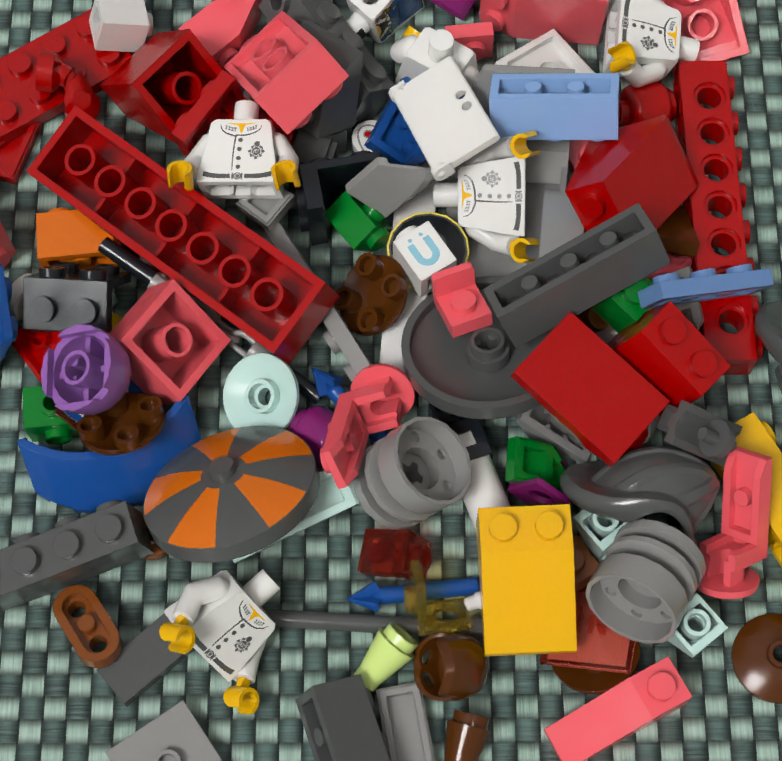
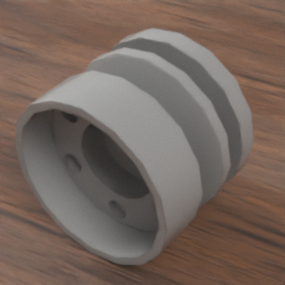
(413, 473)
(646, 581)

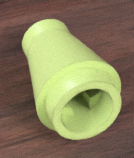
(386, 655)

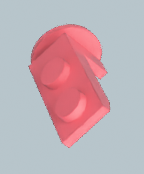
(373, 404)
(743, 527)

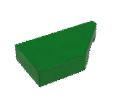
(532, 460)

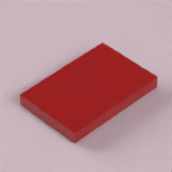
(590, 389)

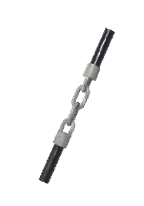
(151, 277)

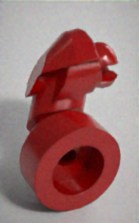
(53, 73)

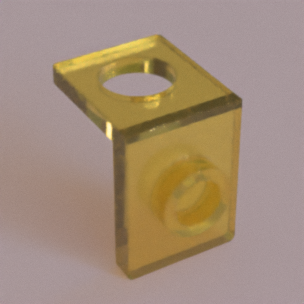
(424, 612)

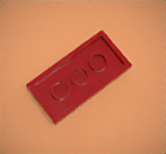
(21, 102)

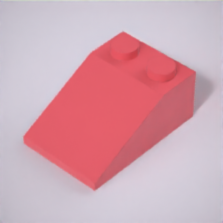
(528, 19)
(715, 25)
(287, 72)

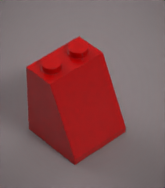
(162, 80)
(638, 167)
(670, 354)

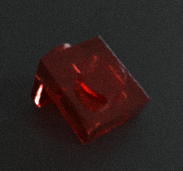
(389, 552)

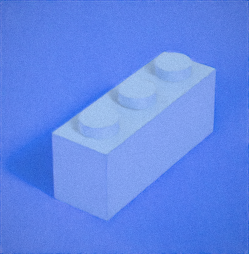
(556, 105)

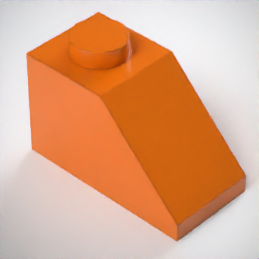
(69, 237)

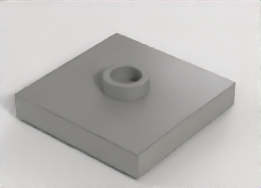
(167, 738)

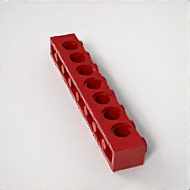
(709, 84)

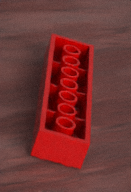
(184, 235)

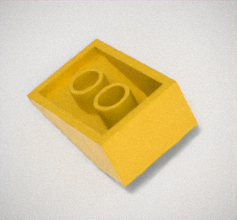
(527, 580)

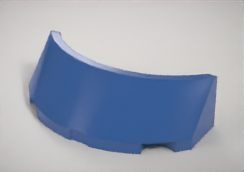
(91, 479)

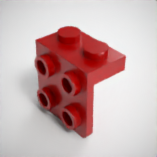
(215, 102)

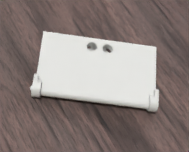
(441, 123)

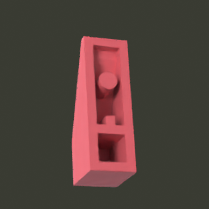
(225, 27)
(619, 712)

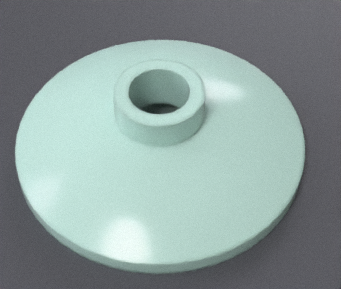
(248, 385)

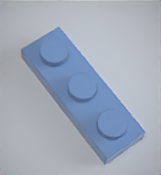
(705, 286)

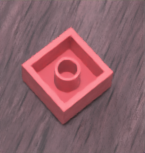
(168, 341)

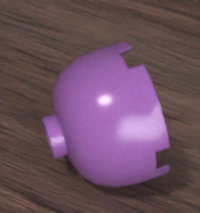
(86, 371)

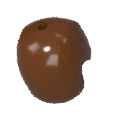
(453, 666)

